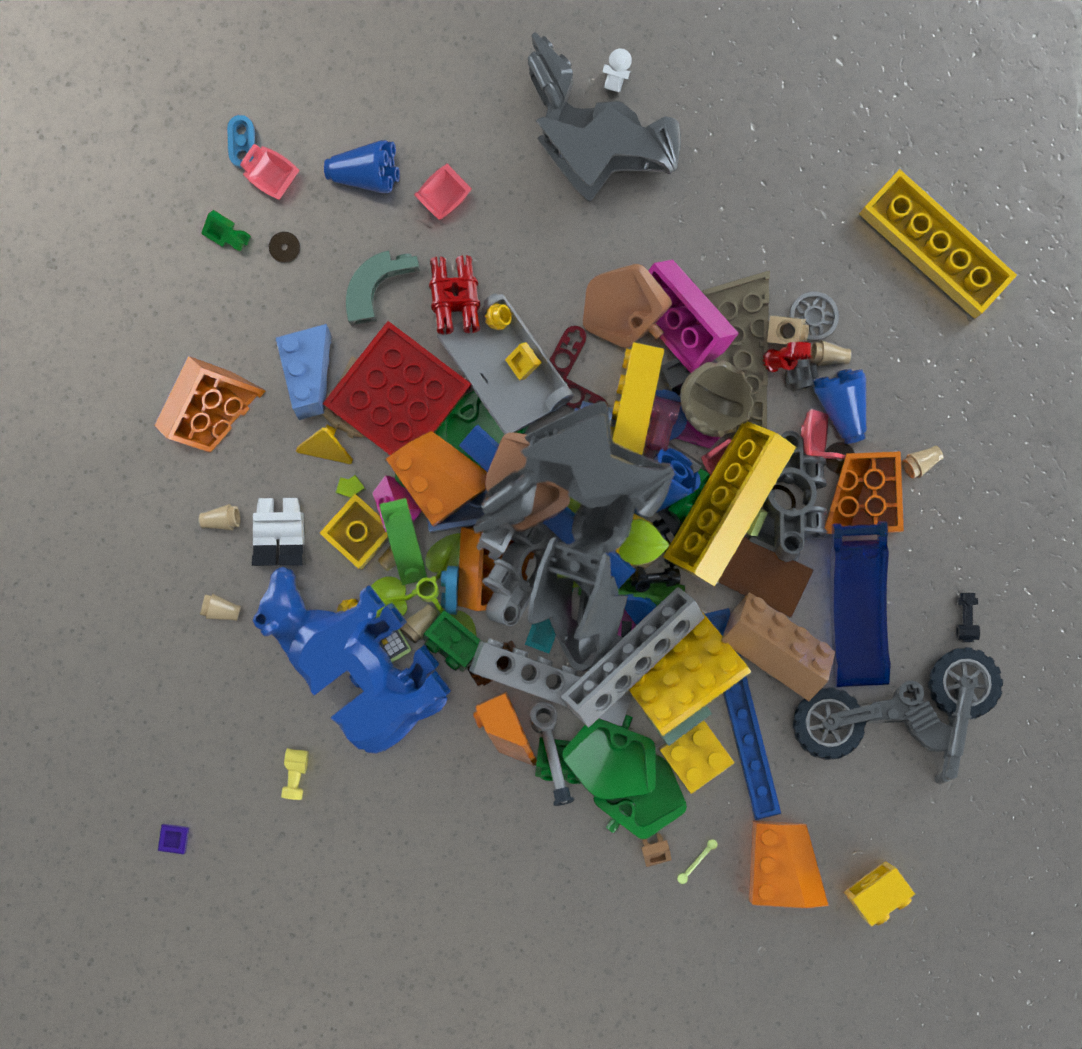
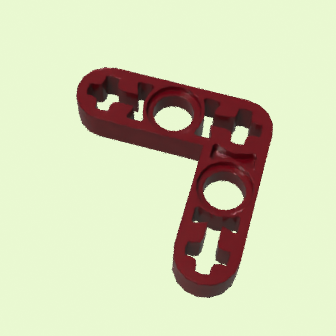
(564, 372)

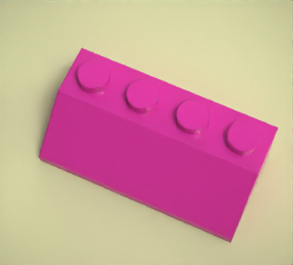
(692, 324)

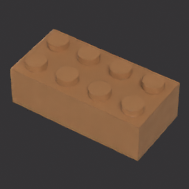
(779, 646)

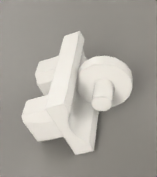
(617, 70)

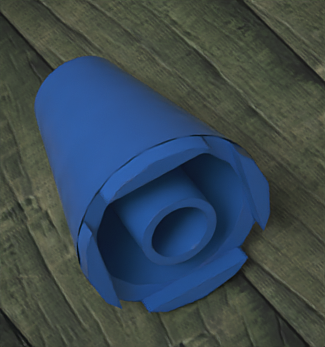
(683, 481)

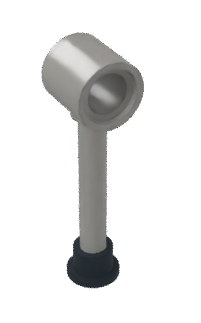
(561, 792)

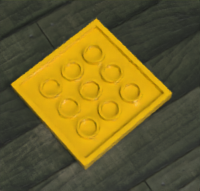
(688, 677)

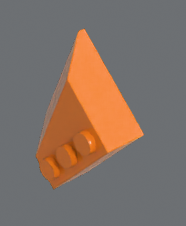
(205, 404)
(437, 476)
(869, 492)
(474, 567)
(504, 728)
(784, 867)

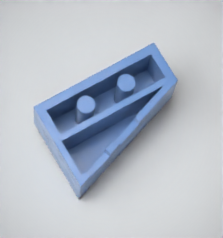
(305, 368)

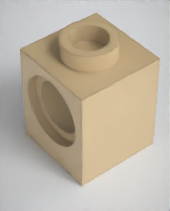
(776, 326)

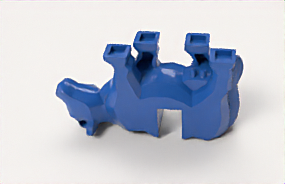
(330, 643)

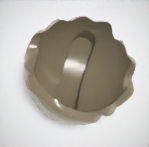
(716, 398)

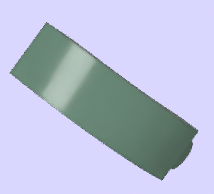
(368, 278)

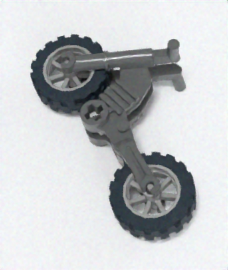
(914, 712)

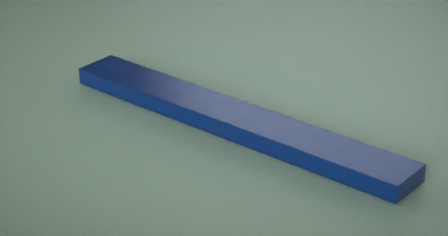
(483, 449)
(748, 738)

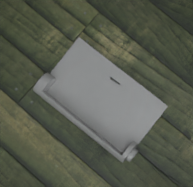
(483, 354)

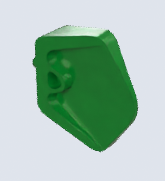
(464, 418)
(612, 760)
(650, 812)

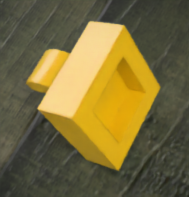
(523, 361)

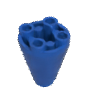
(365, 167)
(845, 403)

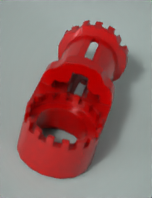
(786, 357)

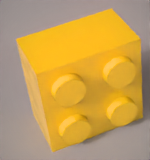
(356, 532)
(696, 757)
(879, 894)

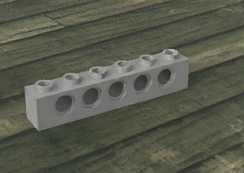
(633, 656)
(485, 665)

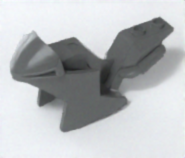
(595, 140)
(583, 460)
(585, 562)

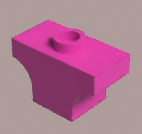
(391, 490)

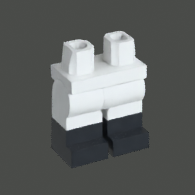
(275, 526)

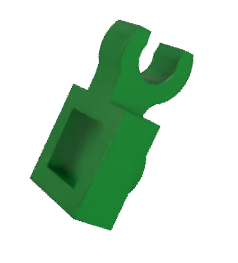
(221, 231)

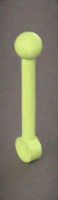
(683, 877)

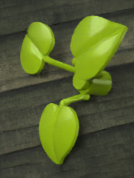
(641, 545)
(439, 556)

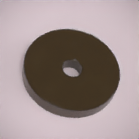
(278, 241)
(839, 447)

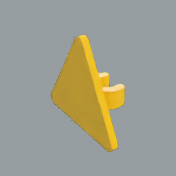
(325, 446)

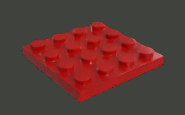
(396, 391)

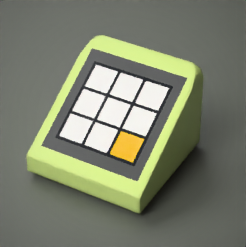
(395, 645)

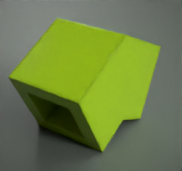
(349, 487)

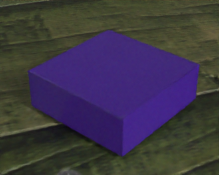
(173, 838)

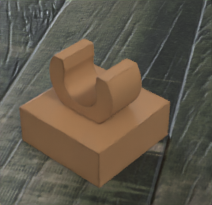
(656, 853)

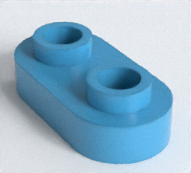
(239, 142)
(450, 580)

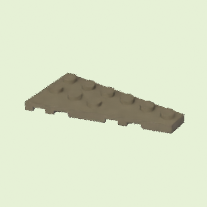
(747, 310)

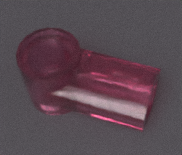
(663, 417)

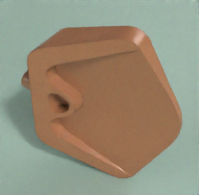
(624, 305)
(549, 497)

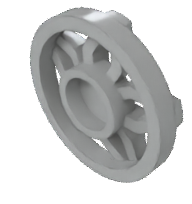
(815, 314)

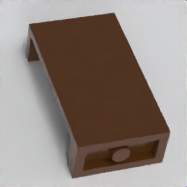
(766, 576)

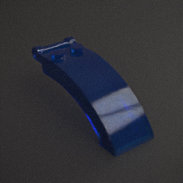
(859, 606)

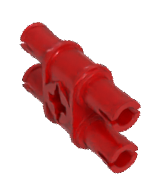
(466, 295)

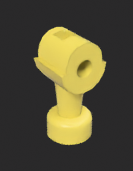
(296, 763)

